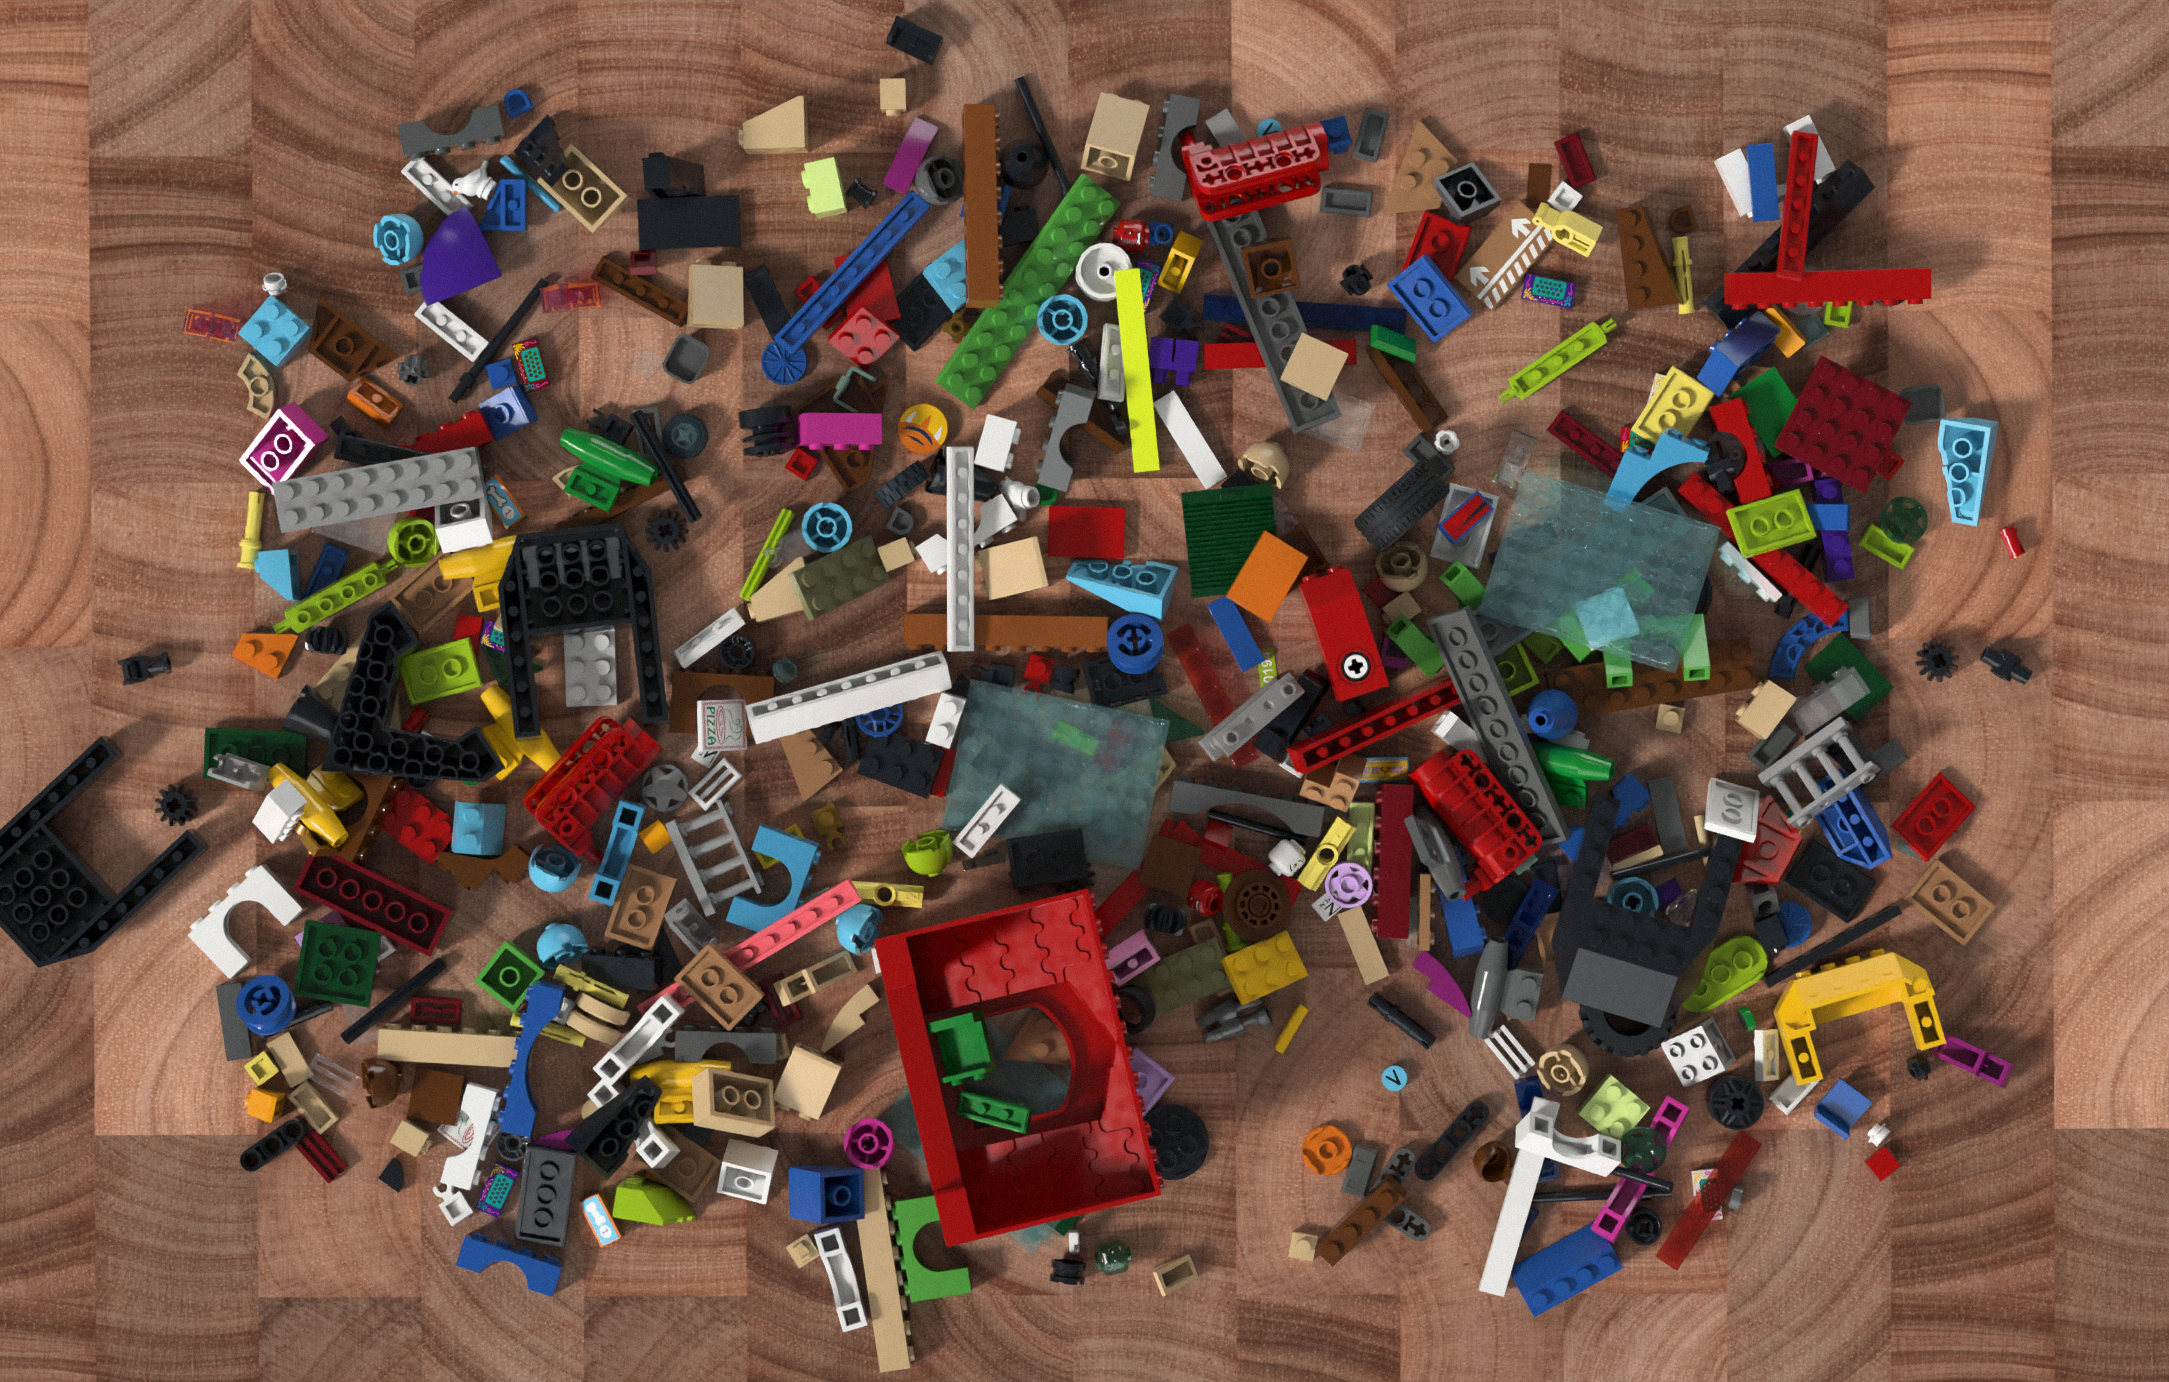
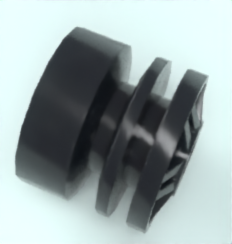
(767, 430)
(1720, 1097)

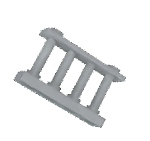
(1251, 716)
(1796, 762)
(700, 877)

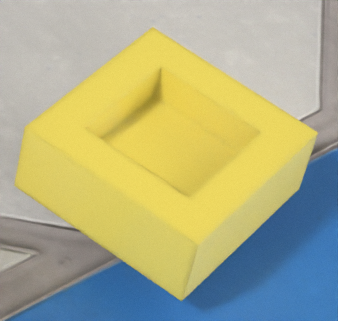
(262, 1068)

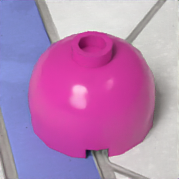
(869, 1144)

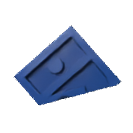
(508, 207)

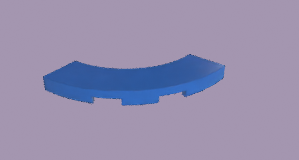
(1797, 639)

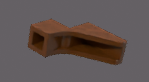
(475, 870)

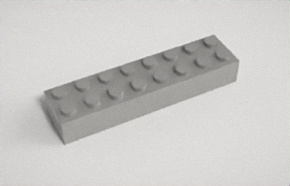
(379, 489)

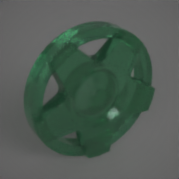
(1903, 520)
(1643, 1150)

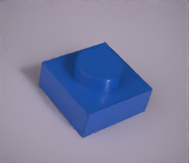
(501, 374)

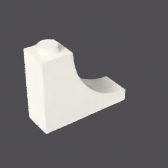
(1458, 734)

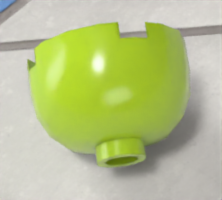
(413, 541)
(930, 853)

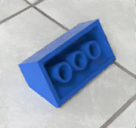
(1564, 1269)

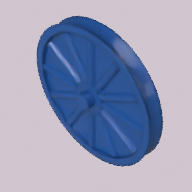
(781, 366)
(1796, 922)

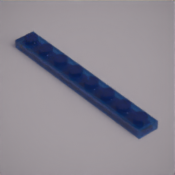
(1314, 315)

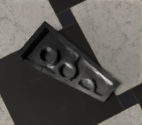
(672, 177)

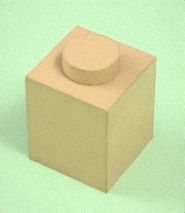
(893, 96)
(897, 554)
(1400, 605)
(412, 1138)

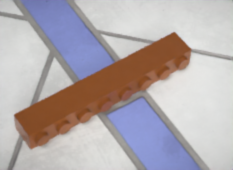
(980, 206)
(1012, 631)

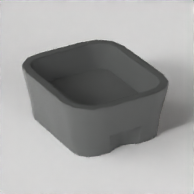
(686, 359)
(1927, 404)
(1860, 618)

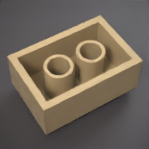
(733, 1102)

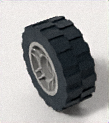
(901, 484)

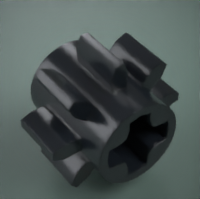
(1356, 280)

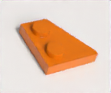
(266, 651)

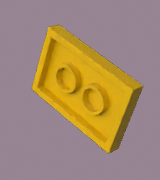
(1264, 967)

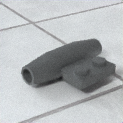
(1436, 851)
(1496, 989)

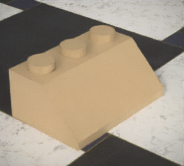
(586, 191)

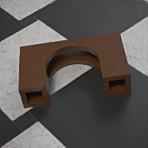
(690, 687)
(380, 794)

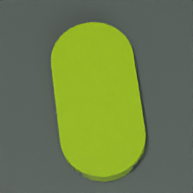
(1728, 972)

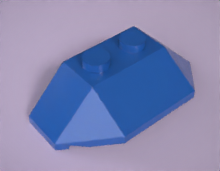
(1854, 827)

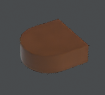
(1683, 220)

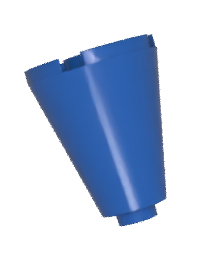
(1552, 714)

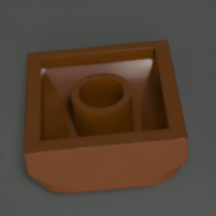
(1270, 267)

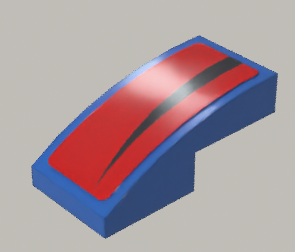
(1465, 517)

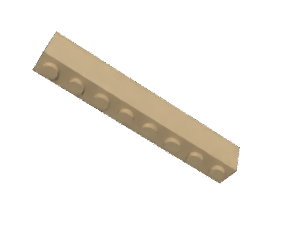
(882, 1276)

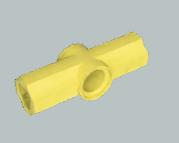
(1318, 867)
(902, 894)

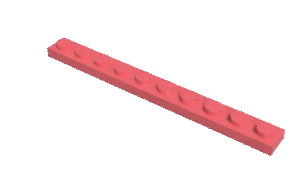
(775, 936)

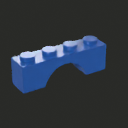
(1632, 797)
(541, 1273)

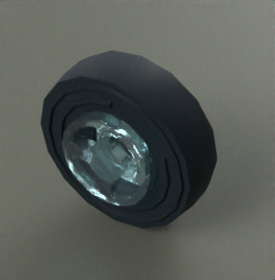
(677, 435)

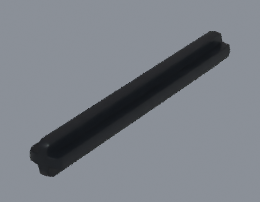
(665, 466)
(393, 1001)

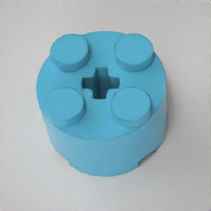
(1639, 889)

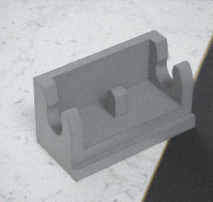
(240, 771)
(690, 926)

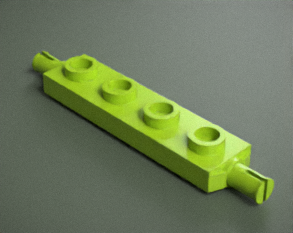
(1557, 360)
(335, 597)

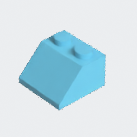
(281, 572)
(478, 828)

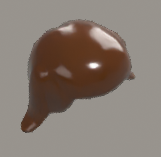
(1493, 1162)

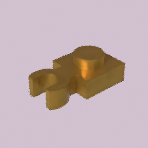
(827, 821)
(313, 843)

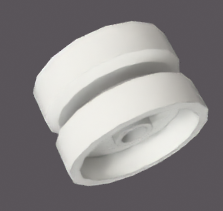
(1089, 279)

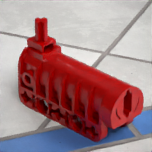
(1255, 169)
(591, 783)
(1475, 815)

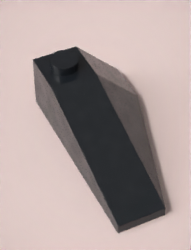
(610, 1130)

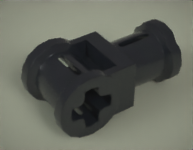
(139, 668)

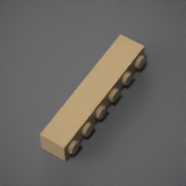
(448, 1046)

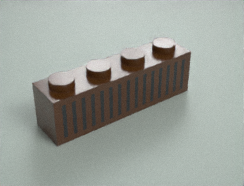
(1360, 1219)

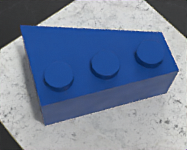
(1737, 351)

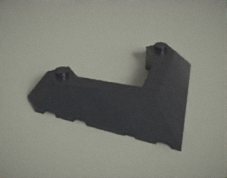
(363, 734)

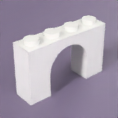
(1734, 168)
(213, 932)

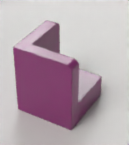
(1391, 654)

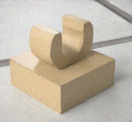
(803, 1250)

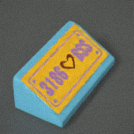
(1385, 769)

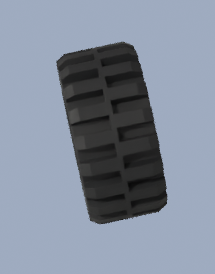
(1622, 1042)

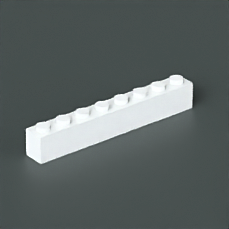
(848, 697)

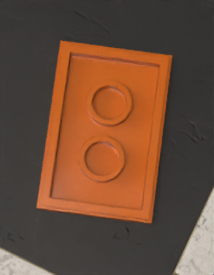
(1266, 576)

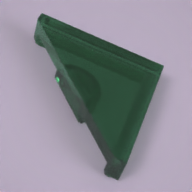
(498, 665)
(1179, 726)

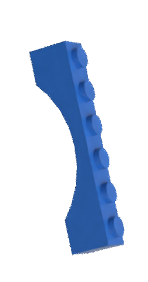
(521, 1108)

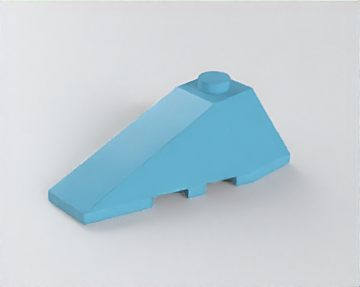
(1967, 457)
(1132, 587)

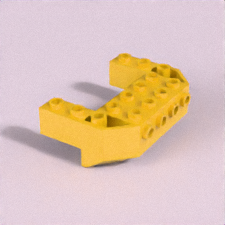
(1848, 991)

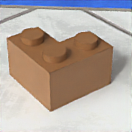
(1335, 784)

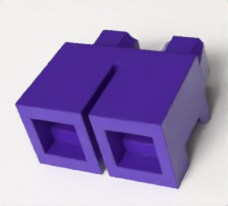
(1161, 359)

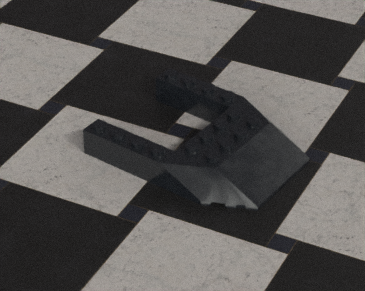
(574, 586)
(51, 894)
(1628, 958)

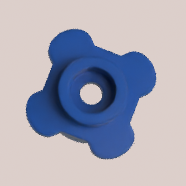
(1167, 231)

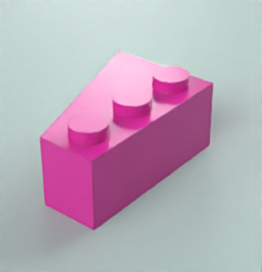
(838, 430)

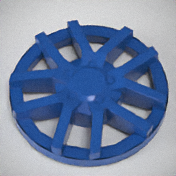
(881, 717)

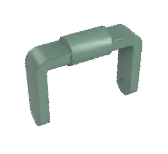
(843, 384)

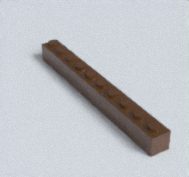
(624, 502)

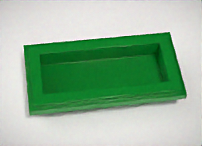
(1393, 343)

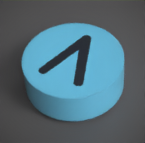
(1268, 126)
(1394, 1078)

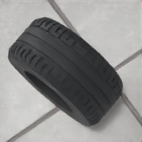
(1401, 506)

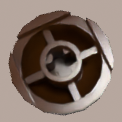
(380, 1081)

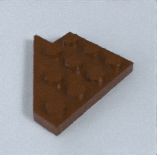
(853, 465)

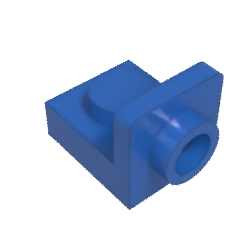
(1337, 134)

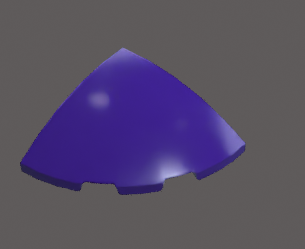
(456, 259)

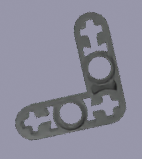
(1417, 1218)

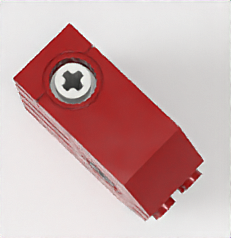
(1342, 633)

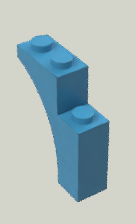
(1639, 466)

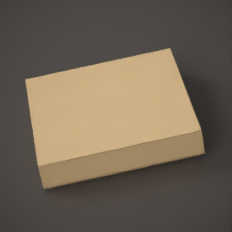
(1314, 366)

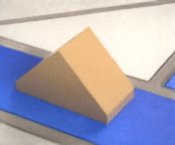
(1175, 1274)

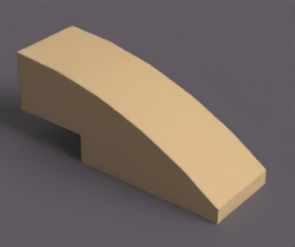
(815, 978)
(850, 1016)

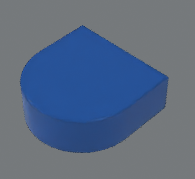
(517, 103)

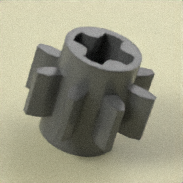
(413, 370)

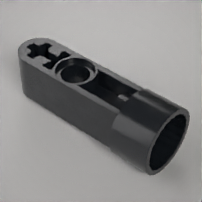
(1288, 724)

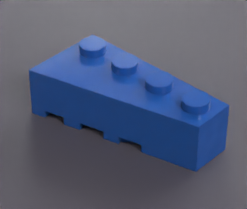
(1462, 920)

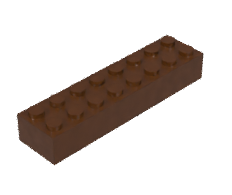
(1586, 684)

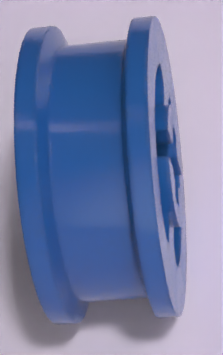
(1149, 646)
(269, 1014)

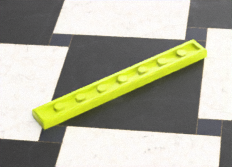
(1136, 369)

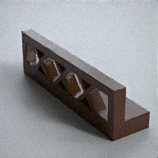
(1403, 394)

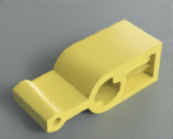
(1569, 228)

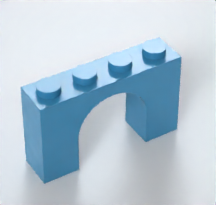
(618, 851)
(798, 856)

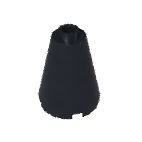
(1023, 174)
(983, 483)
(311, 716)

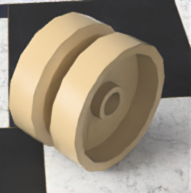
(596, 1019)

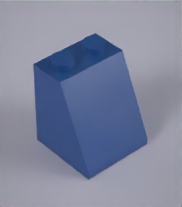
(826, 1193)

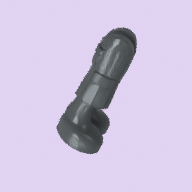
(1229, 1022)

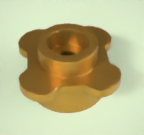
(949, 327)

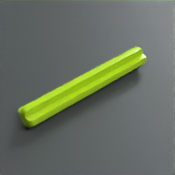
(761, 564)

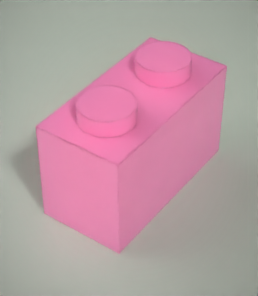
(1132, 957)

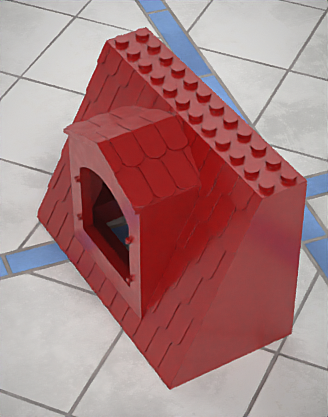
(1074, 1157)

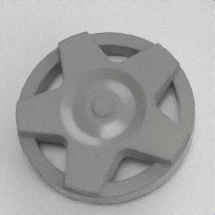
(664, 787)

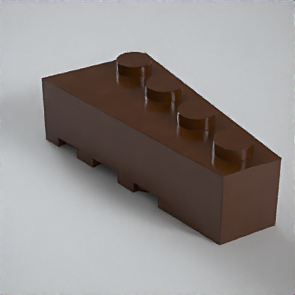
(1644, 262)

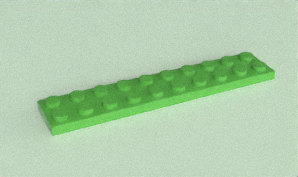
(1028, 286)

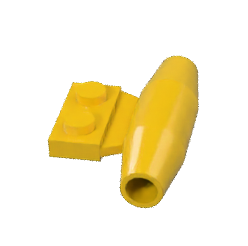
(485, 565)
(503, 736)
(325, 795)
(676, 1083)

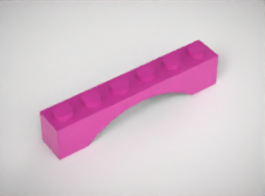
(1627, 1192)

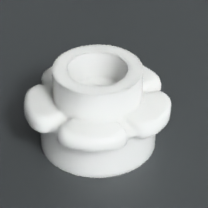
(274, 283)
(1446, 435)
(1878, 1134)

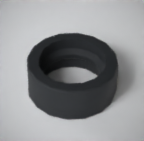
(1145, 1005)

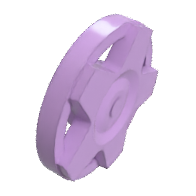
(1348, 884)

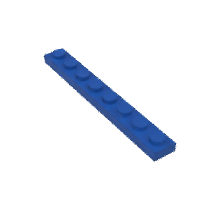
(852, 272)

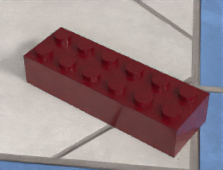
(1394, 861)
(376, 901)

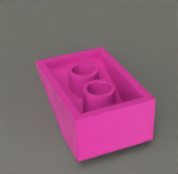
(284, 446)

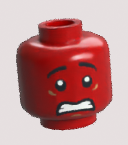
(1131, 235)
(1205, 898)

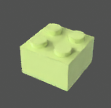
(825, 188)
(1612, 1108)

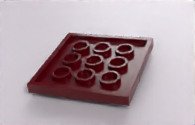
(1842, 424)

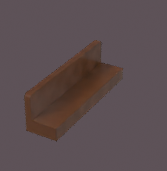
(1099, 420)

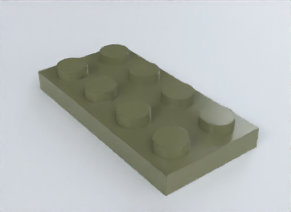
(839, 577)
(1184, 976)

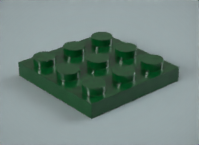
(337, 963)

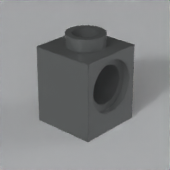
(1762, 899)

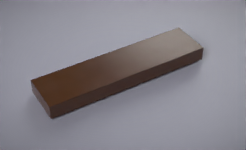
(641, 291)

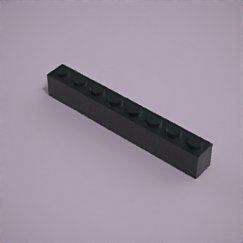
(1828, 208)

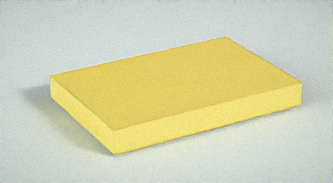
(1674, 405)

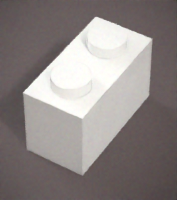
(946, 720)

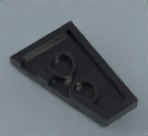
(543, 153)

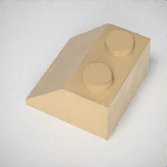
(1764, 709)

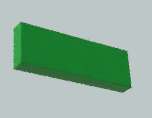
(994, 1111)

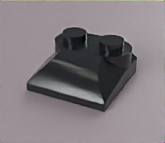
(1466, 194)

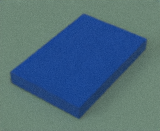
(1430, 298)

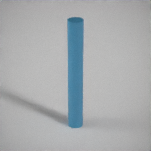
(532, 184)

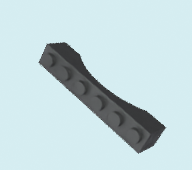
(1300, 817)

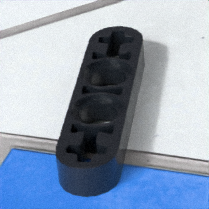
(1448, 1138)

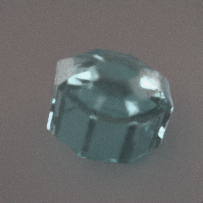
(784, 670)

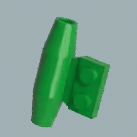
(604, 465)
(1568, 770)

